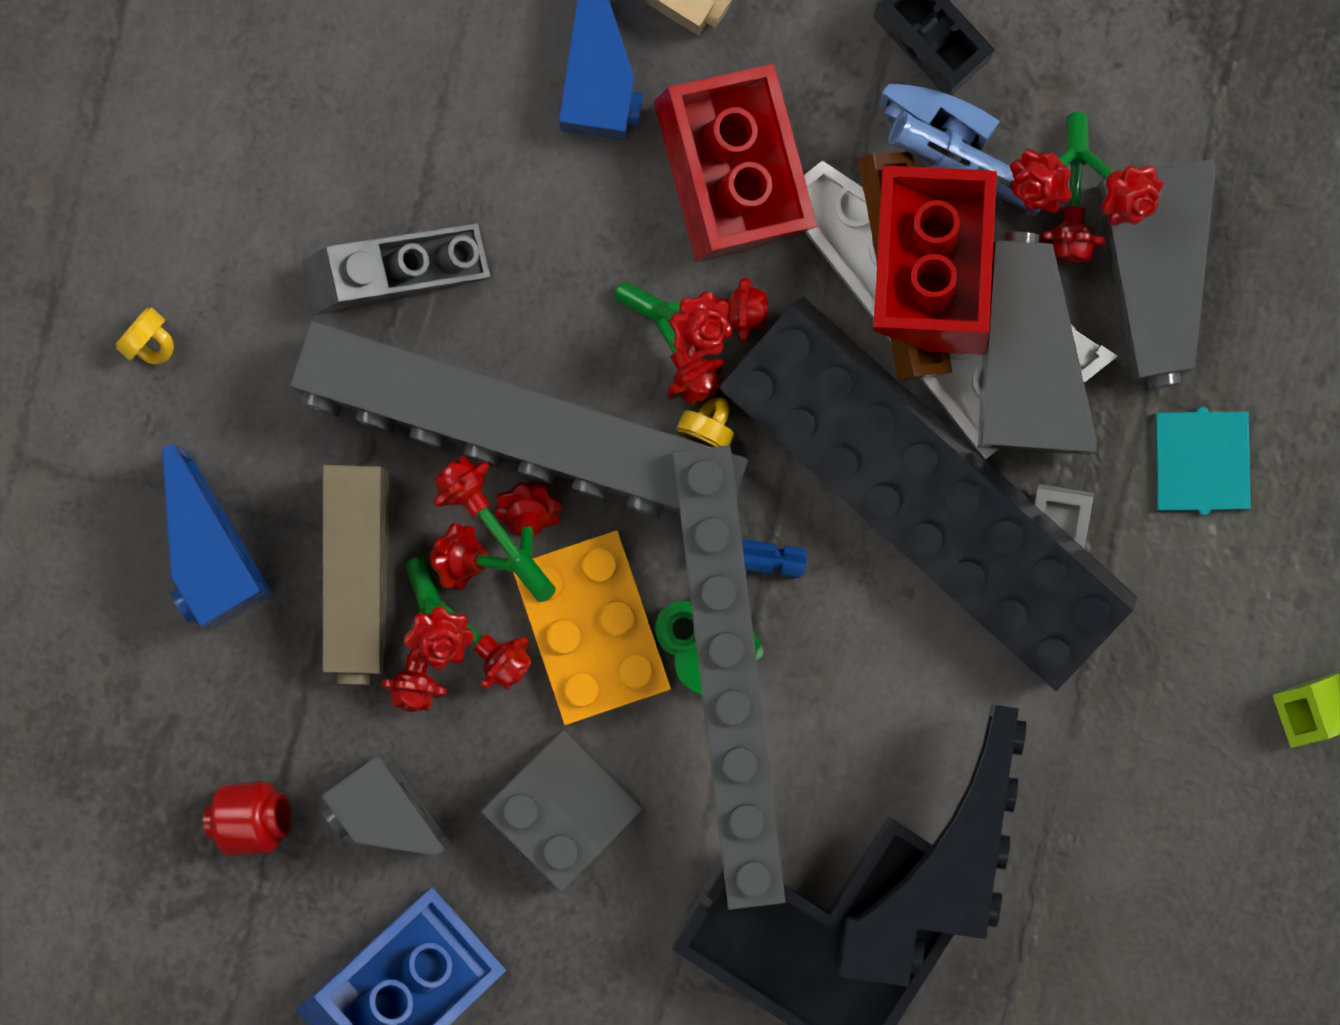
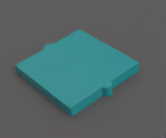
(1202, 461)

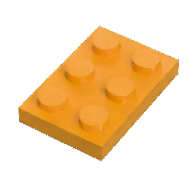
(594, 630)

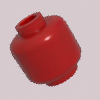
(247, 818)

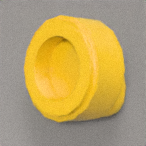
(135, 338)
(706, 430)

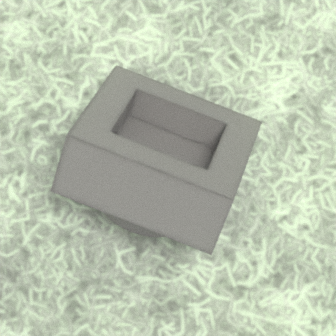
(1067, 509)

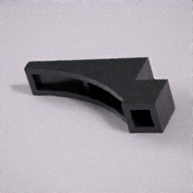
(953, 880)

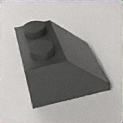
(383, 810)
(562, 810)

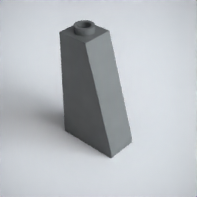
(1162, 274)
(1031, 366)

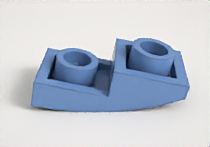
(927, 105)

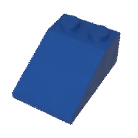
(206, 553)
(411, 973)

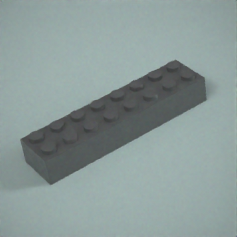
(491, 420)

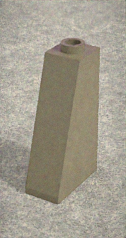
(355, 570)

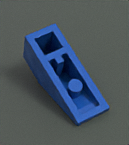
(598, 76)

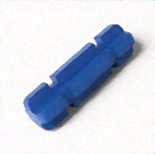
(765, 558)

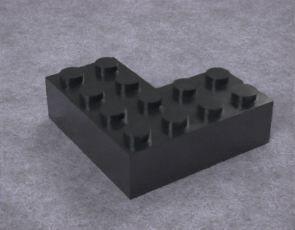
(790, 950)

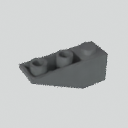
(394, 267)

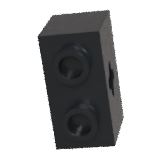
(936, 39)

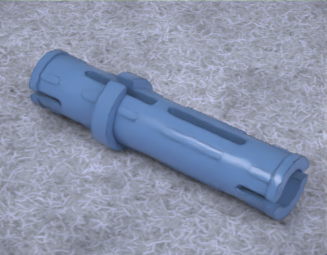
(914, 135)

